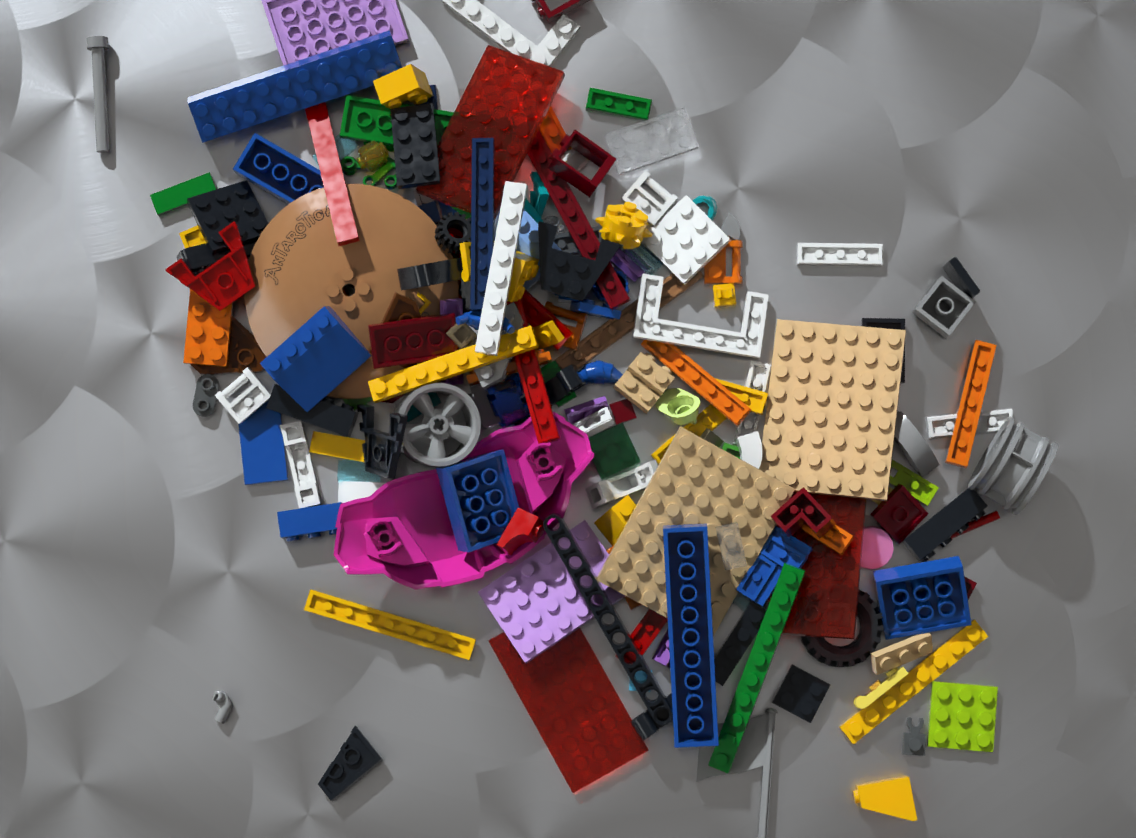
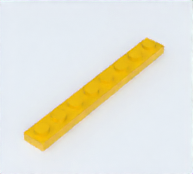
(449, 366)
(390, 624)
(914, 682)

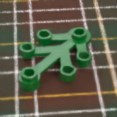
(378, 175)

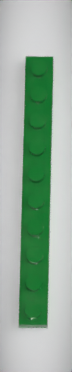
(757, 667)

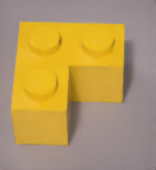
(402, 85)
(524, 269)

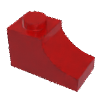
(521, 529)

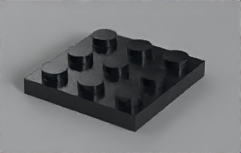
(222, 207)

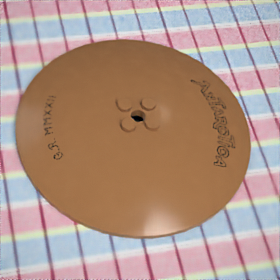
(304, 269)

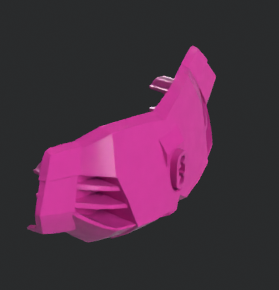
(407, 526)

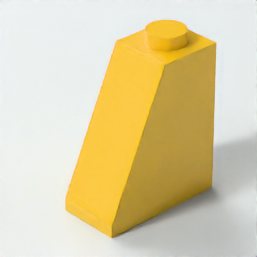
(887, 797)

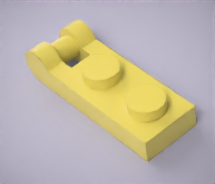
(879, 688)

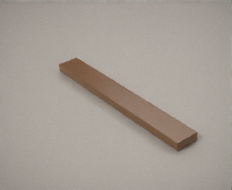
(615, 329)

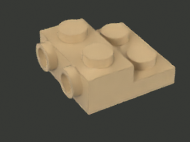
(644, 382)

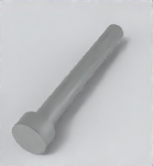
(97, 45)

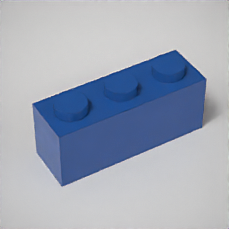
(308, 521)

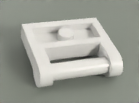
(646, 202)
(246, 402)

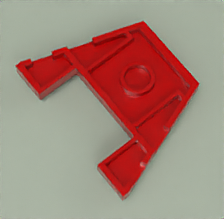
(224, 279)

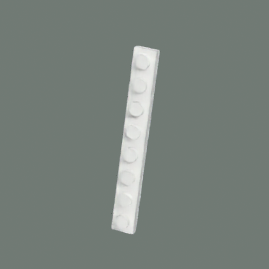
(501, 268)

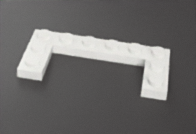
(510, 38)
(649, 327)

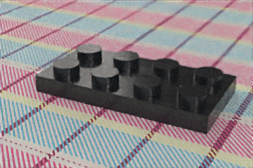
(415, 146)

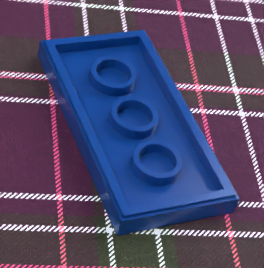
(263, 447)

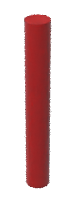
(982, 521)

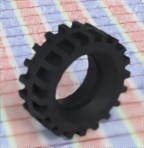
(860, 648)

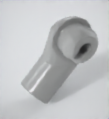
(224, 704)

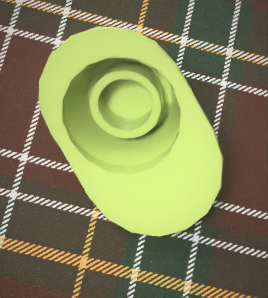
(679, 406)

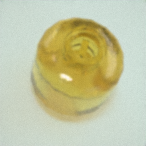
(372, 156)

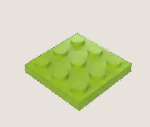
(962, 716)

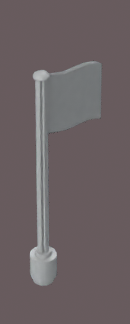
(753, 752)

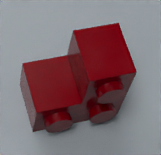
(803, 510)

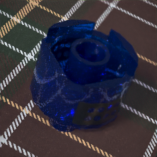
(506, 403)

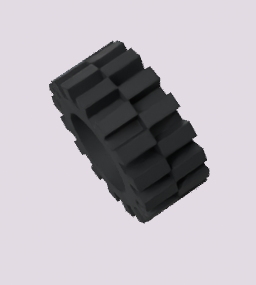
(445, 238)

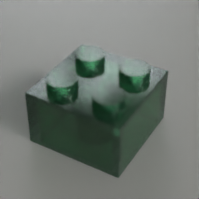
(613, 451)

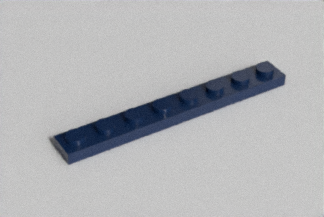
(481, 217)

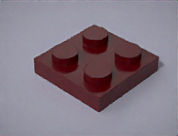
(899, 513)

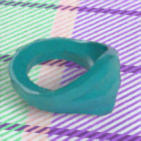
(710, 202)

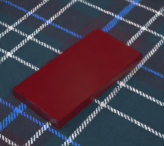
(411, 340)

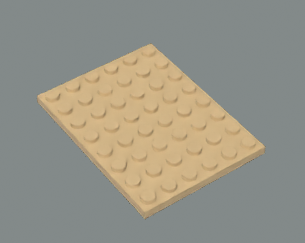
(833, 408)
(694, 486)

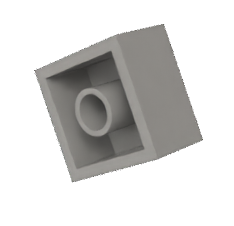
(943, 307)

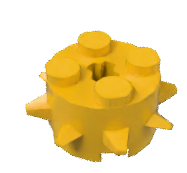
(624, 225)

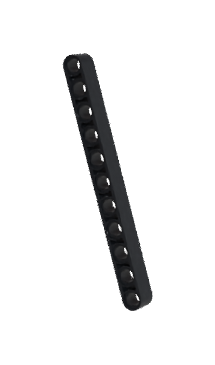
(609, 629)

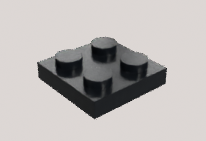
(801, 693)

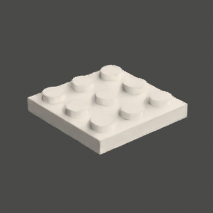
(686, 240)

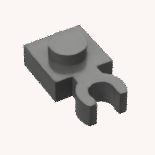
(914, 741)

